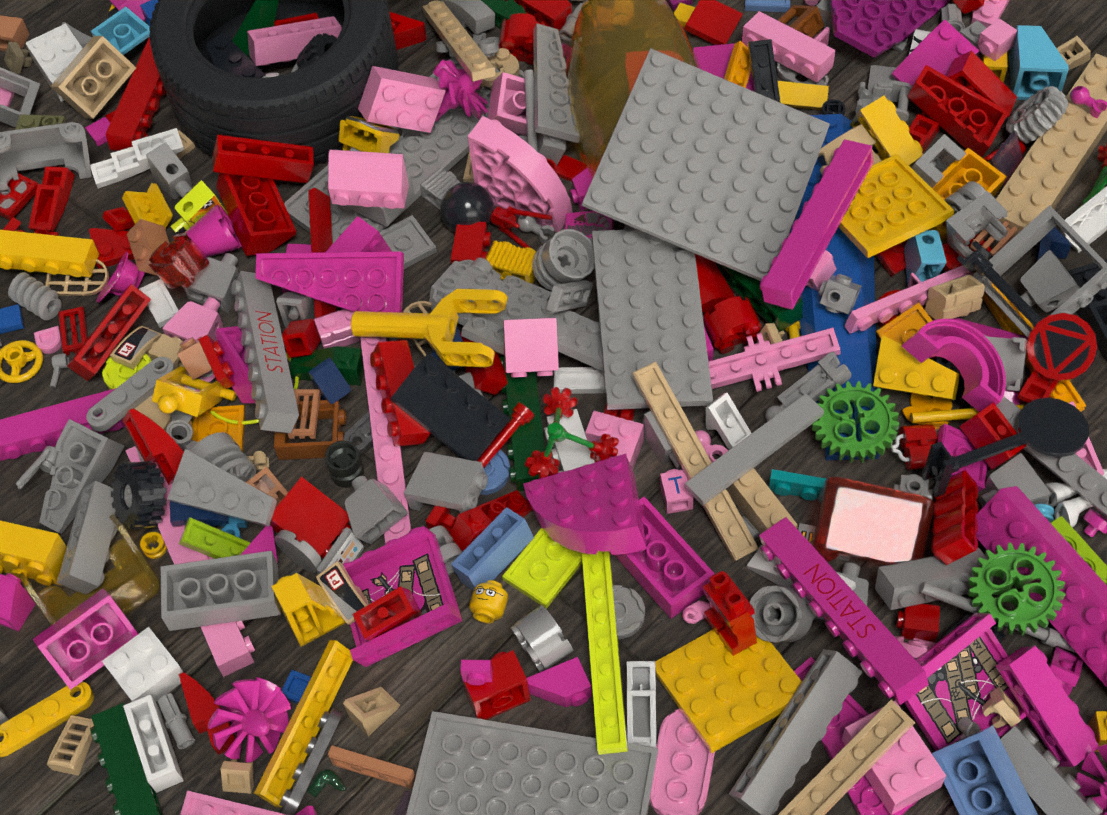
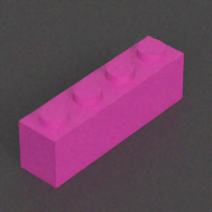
(1048, 706)

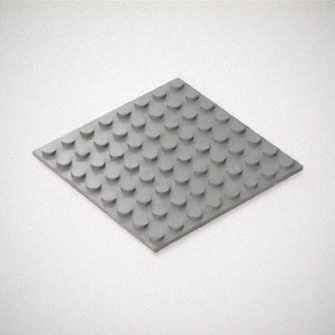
(707, 165)

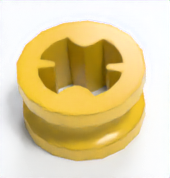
(149, 538)

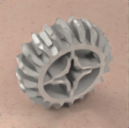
(1037, 114)

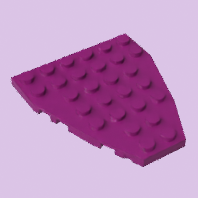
(880, 24)

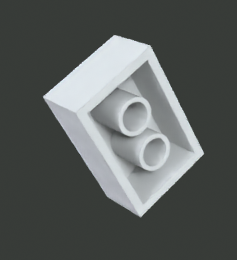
(54, 52)

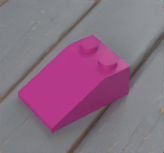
(936, 51)

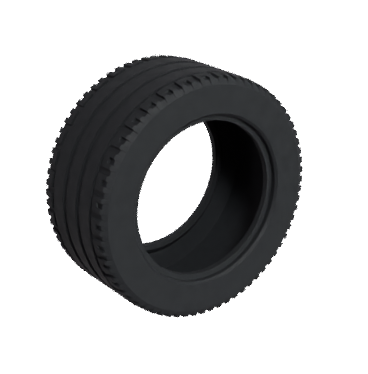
(284, 108)

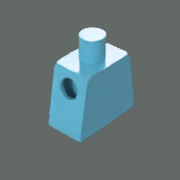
(924, 255)

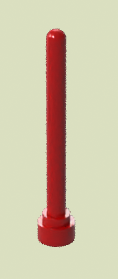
(520, 416)

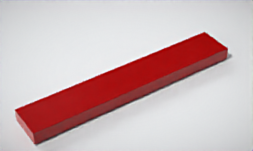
(320, 236)

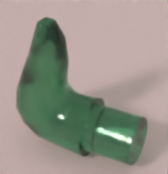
(322, 779)

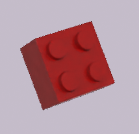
(505, 692)

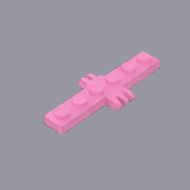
(764, 360)

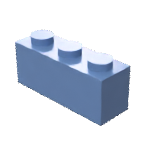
(493, 549)

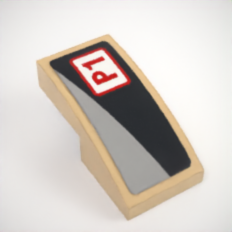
(135, 346)
(341, 591)

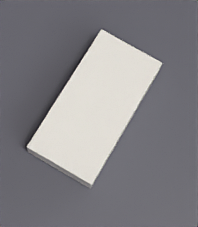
(161, 302)
(580, 380)

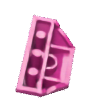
(234, 353)

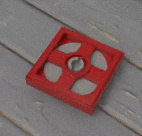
(16, 196)

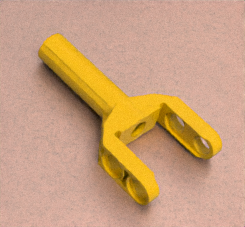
(437, 326)

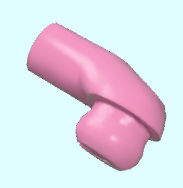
(695, 612)

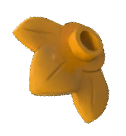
(924, 403)

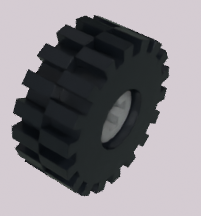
(138, 495)

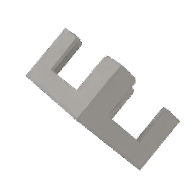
(930, 167)
(972, 219)
(1013, 358)

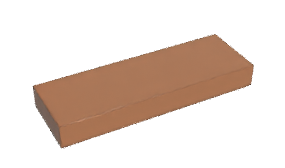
(372, 767)

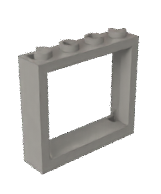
(1022, 244)

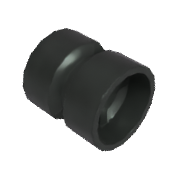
(344, 463)

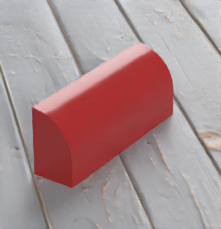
(712, 284)

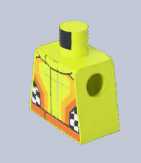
(194, 206)

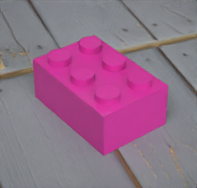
(85, 638)

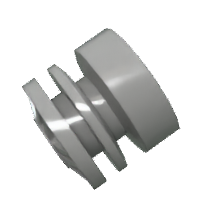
(563, 259)
(226, 454)

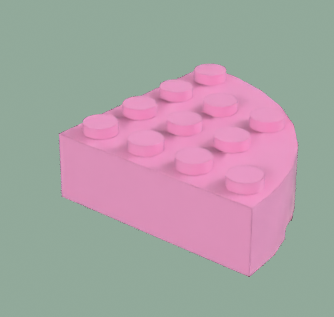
(516, 173)

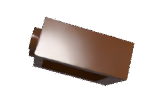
(308, 450)

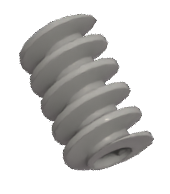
(34, 296)

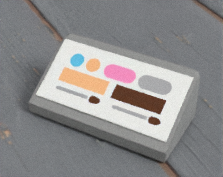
(344, 550)

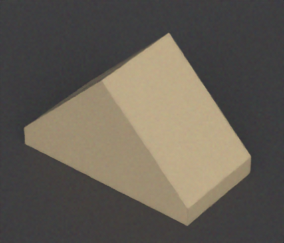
(370, 709)

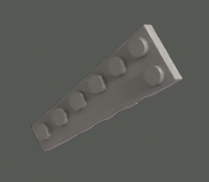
(551, 97)

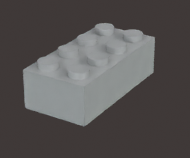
(219, 590)

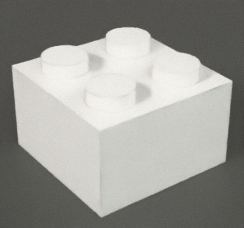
(144, 667)

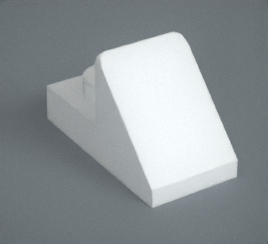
(726, 419)

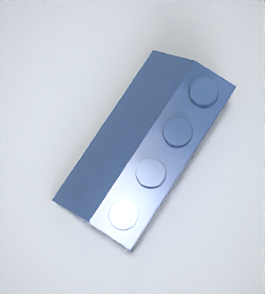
(983, 776)

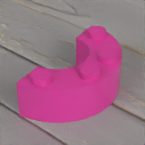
(969, 352)

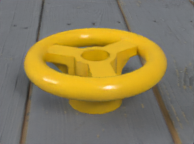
(18, 358)

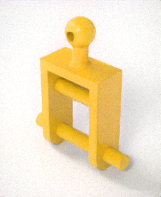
(173, 396)

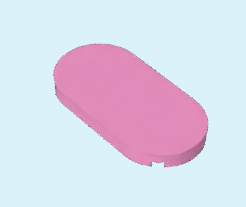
(681, 768)

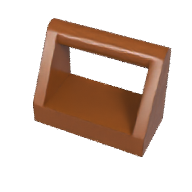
(808, 20)

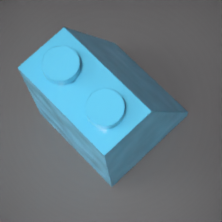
(1035, 63)

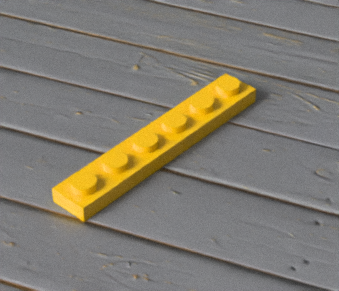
(304, 722)

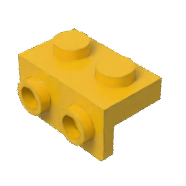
(148, 206)

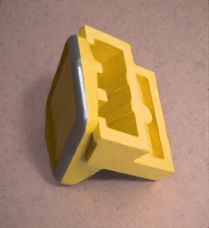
(366, 135)

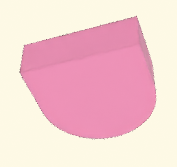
(48, 340)

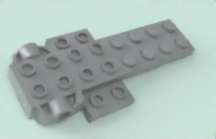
(575, 333)

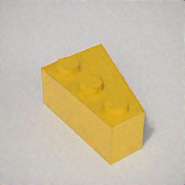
(888, 131)
(903, 372)
(306, 608)

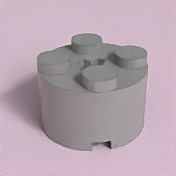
(794, 614)
(541, 638)

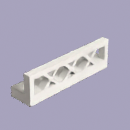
(1089, 219)

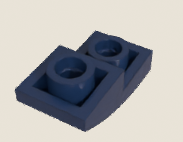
(181, 513)

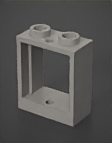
(21, 86)

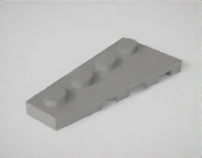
(217, 491)

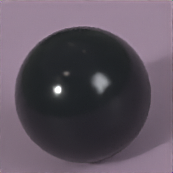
(466, 205)

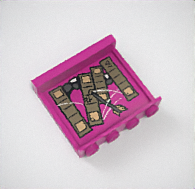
(416, 565)
(960, 682)

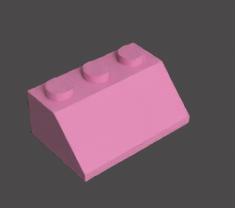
(367, 179)

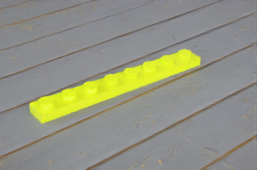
(604, 654)

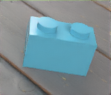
(123, 30)

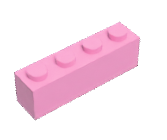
(286, 41)
(791, 46)

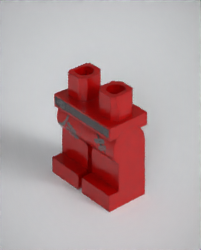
(729, 613)

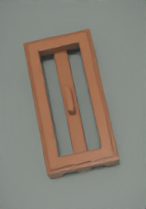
(1010, 233)
(311, 432)

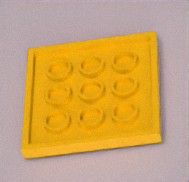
(892, 207)
(724, 692)

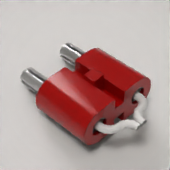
(916, 442)

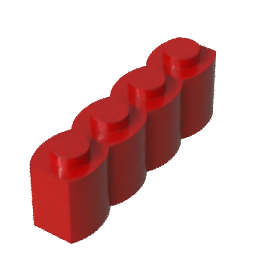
(956, 519)

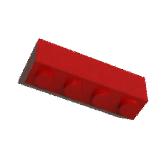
(255, 212)

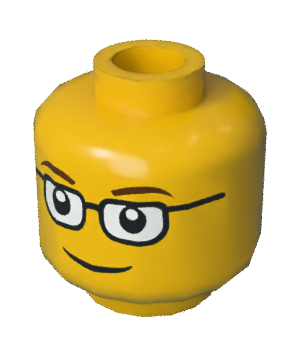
(488, 601)

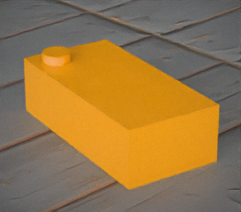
(968, 169)

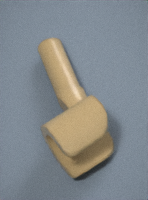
(259, 460)

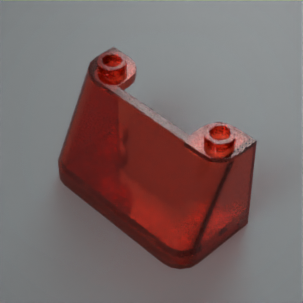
(870, 522)

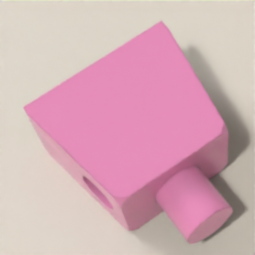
(195, 321)

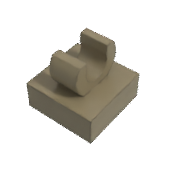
(16, 57)

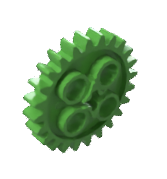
(879, 418)
(1005, 565)

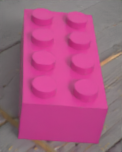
(668, 567)

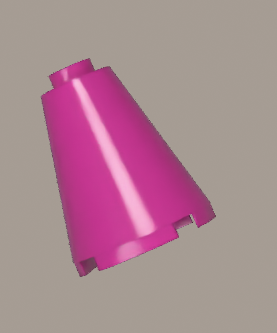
(214, 233)

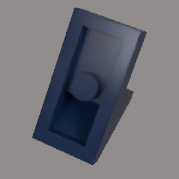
(1055, 242)
(329, 381)

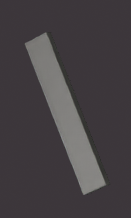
(754, 449)

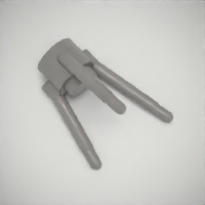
(44, 462)

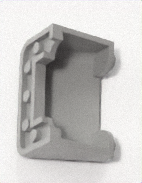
(41, 148)

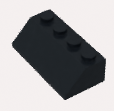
(450, 408)

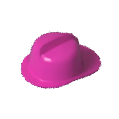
(124, 275)

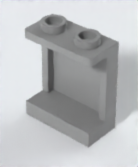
(446, 482)

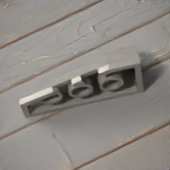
(79, 462)

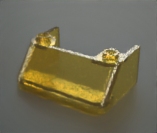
(127, 584)

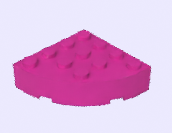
(591, 507)

